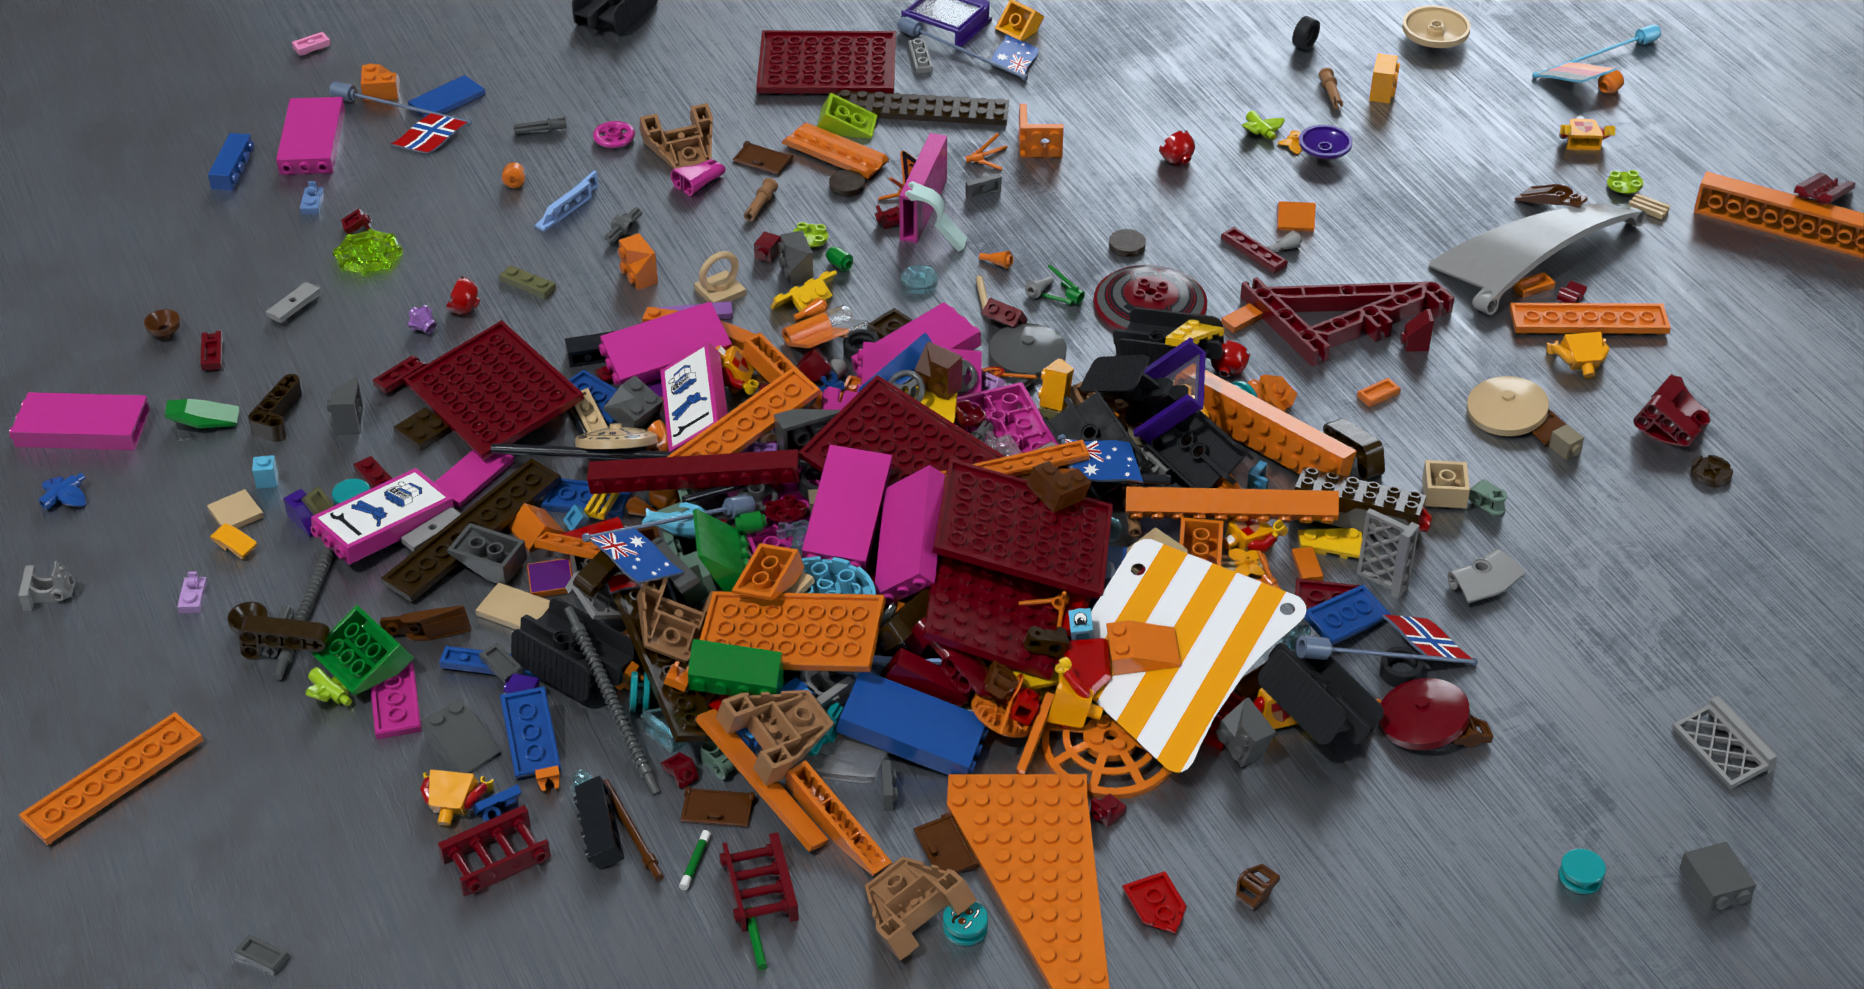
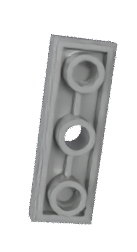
(920, 56)
(293, 302)
(427, 530)

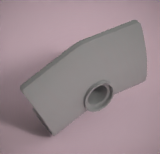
(1486, 576)

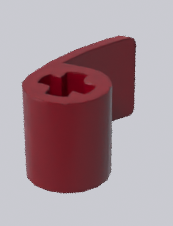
(1572, 293)

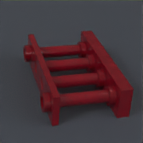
(489, 832)
(777, 868)

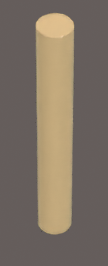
(982, 291)

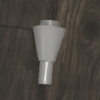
(1290, 241)
(1036, 287)
(838, 367)

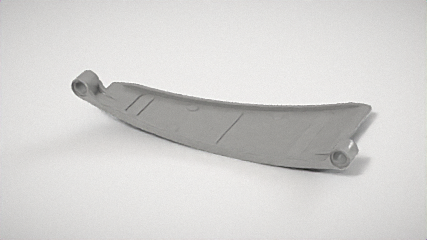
(1512, 250)

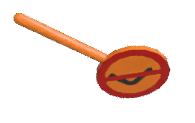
(998, 371)
(1009, 700)

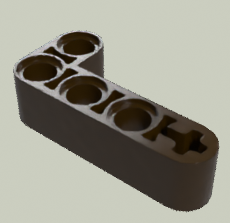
(267, 417)
(1369, 448)
(596, 574)
(900, 624)
(280, 633)

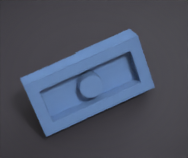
(312, 199)

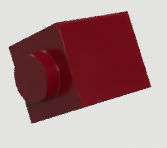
(767, 247)

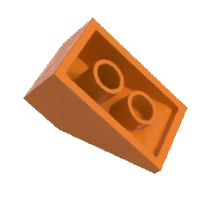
(769, 572)
(1141, 647)

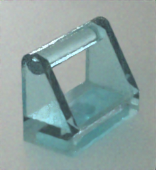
(658, 731)

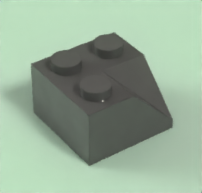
(796, 258)
(634, 404)
(346, 408)
(1245, 733)

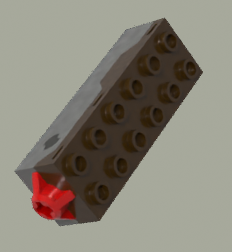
(1359, 496)

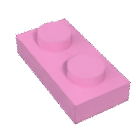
(311, 43)

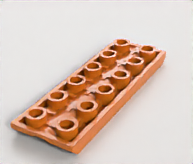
(836, 150)

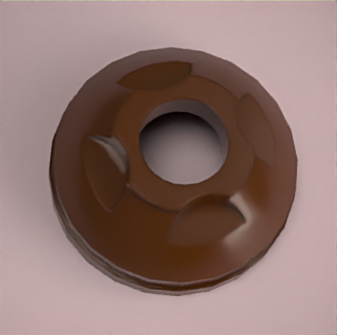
(160, 320)

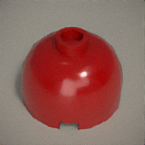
(1178, 148)
(463, 297)
(1233, 359)

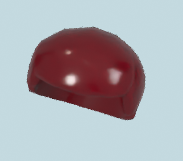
(969, 416)

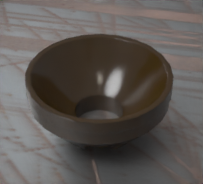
(239, 612)

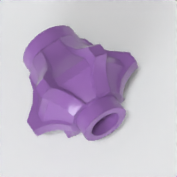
(421, 319)

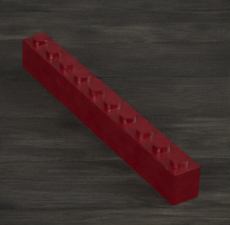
(694, 471)

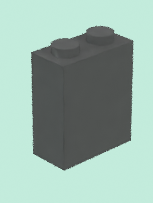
(1717, 876)

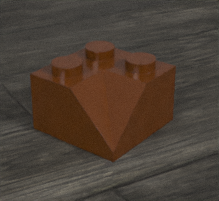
(940, 370)
(1058, 486)

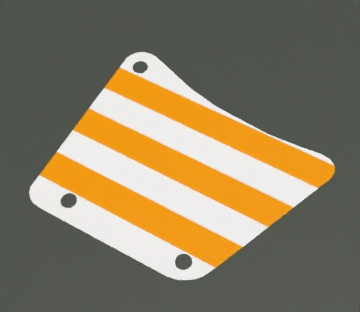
(1220, 632)

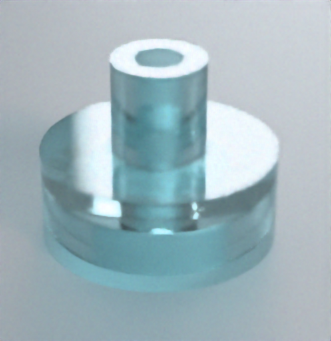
(580, 777)

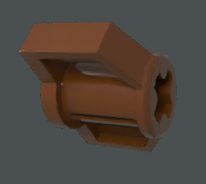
(1000, 680)
(1471, 736)
(1256, 885)

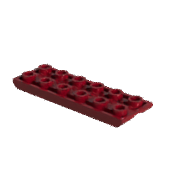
(1823, 188)

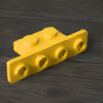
(807, 293)

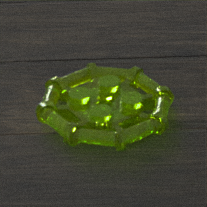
(376, 251)

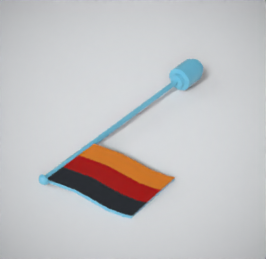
(1583, 72)

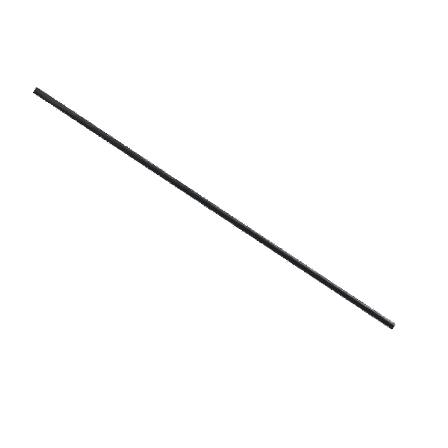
(622, 454)

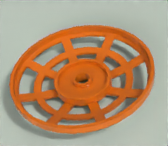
(1104, 750)

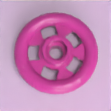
(614, 133)

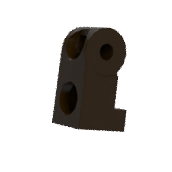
(1046, 641)

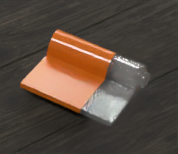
(822, 328)

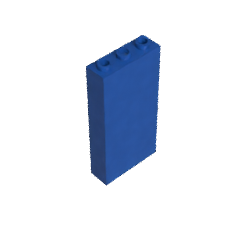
(912, 725)

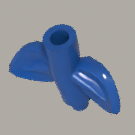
(63, 490)

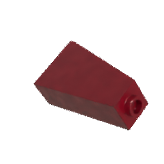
(923, 676)

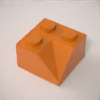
(379, 82)
(638, 261)

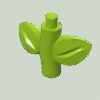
(1264, 127)
(327, 688)

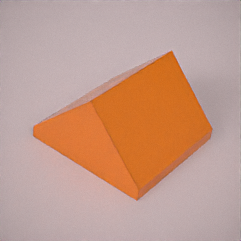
(1296, 216)
(532, 523)

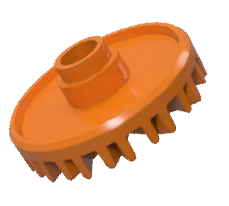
(991, 713)

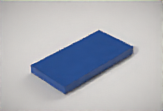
(448, 96)
(599, 390)
(577, 492)
(1346, 614)
(529, 731)

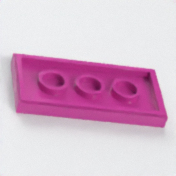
(472, 475)
(396, 705)

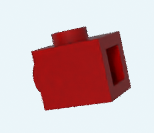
(1025, 706)

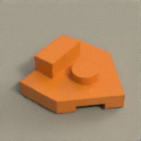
(1278, 391)

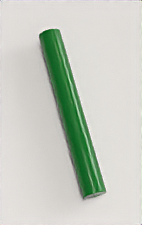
(756, 943)

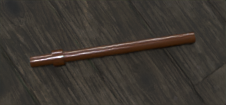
(648, 859)

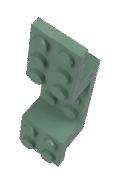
(678, 546)

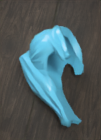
(682, 528)

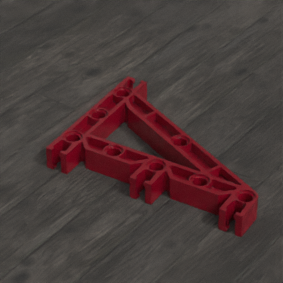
(1371, 308)

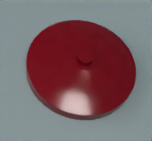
(1424, 714)

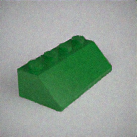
(734, 669)

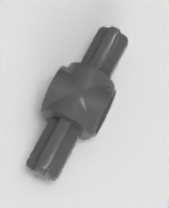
(623, 225)

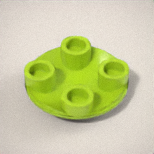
(1625, 181)
(815, 234)

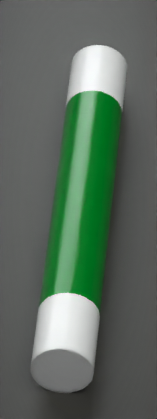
(695, 859)

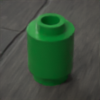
(839, 258)
(750, 522)

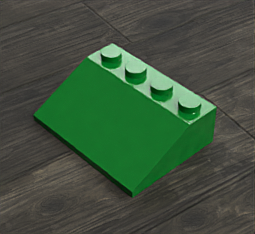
(721, 549)
(362, 652)

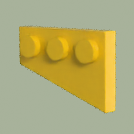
(1195, 330)
(1337, 541)

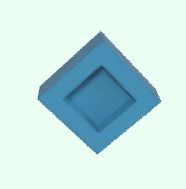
(575, 518)

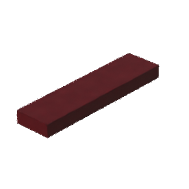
(1254, 250)

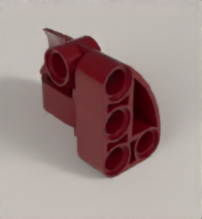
(1672, 414)
(961, 668)

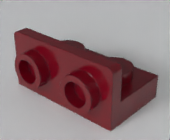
(1004, 313)

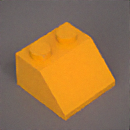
(1019, 20)

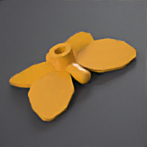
(1292, 142)
(1246, 562)

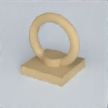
(723, 285)

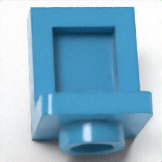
(1257, 476)

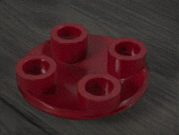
(785, 509)

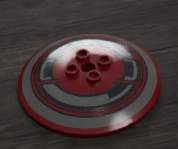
(1130, 288)

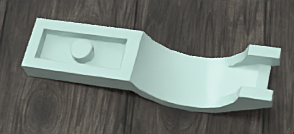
(943, 222)

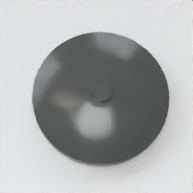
(1026, 348)

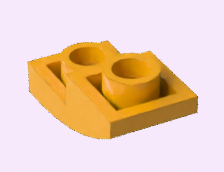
(234, 540)

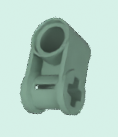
(1487, 497)
(715, 760)

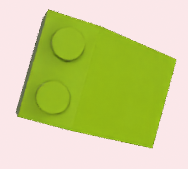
(846, 118)

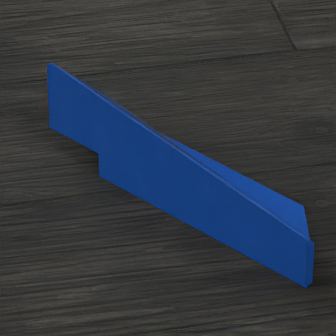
(904, 361)

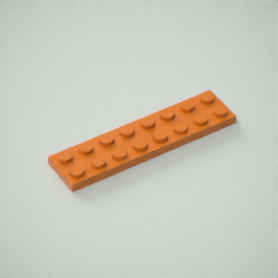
(1590, 317)
(752, 417)
(110, 778)

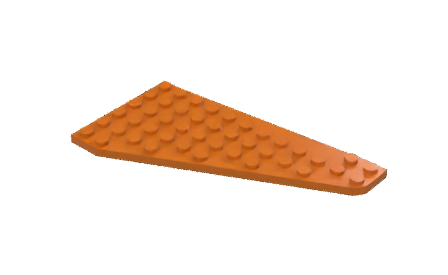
(1041, 863)

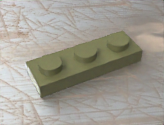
(527, 281)

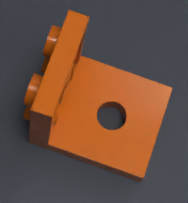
(1032, 134)

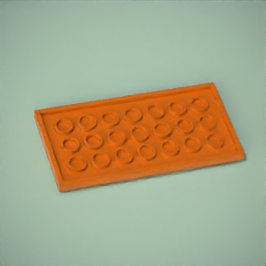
(807, 628)

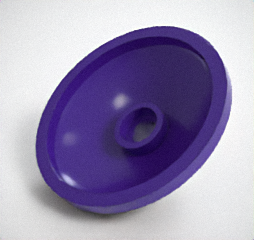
(1325, 141)

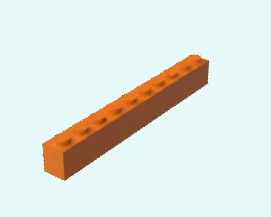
(1232, 503)

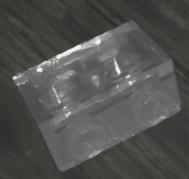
(1002, 444)

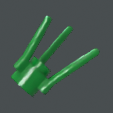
(1073, 293)

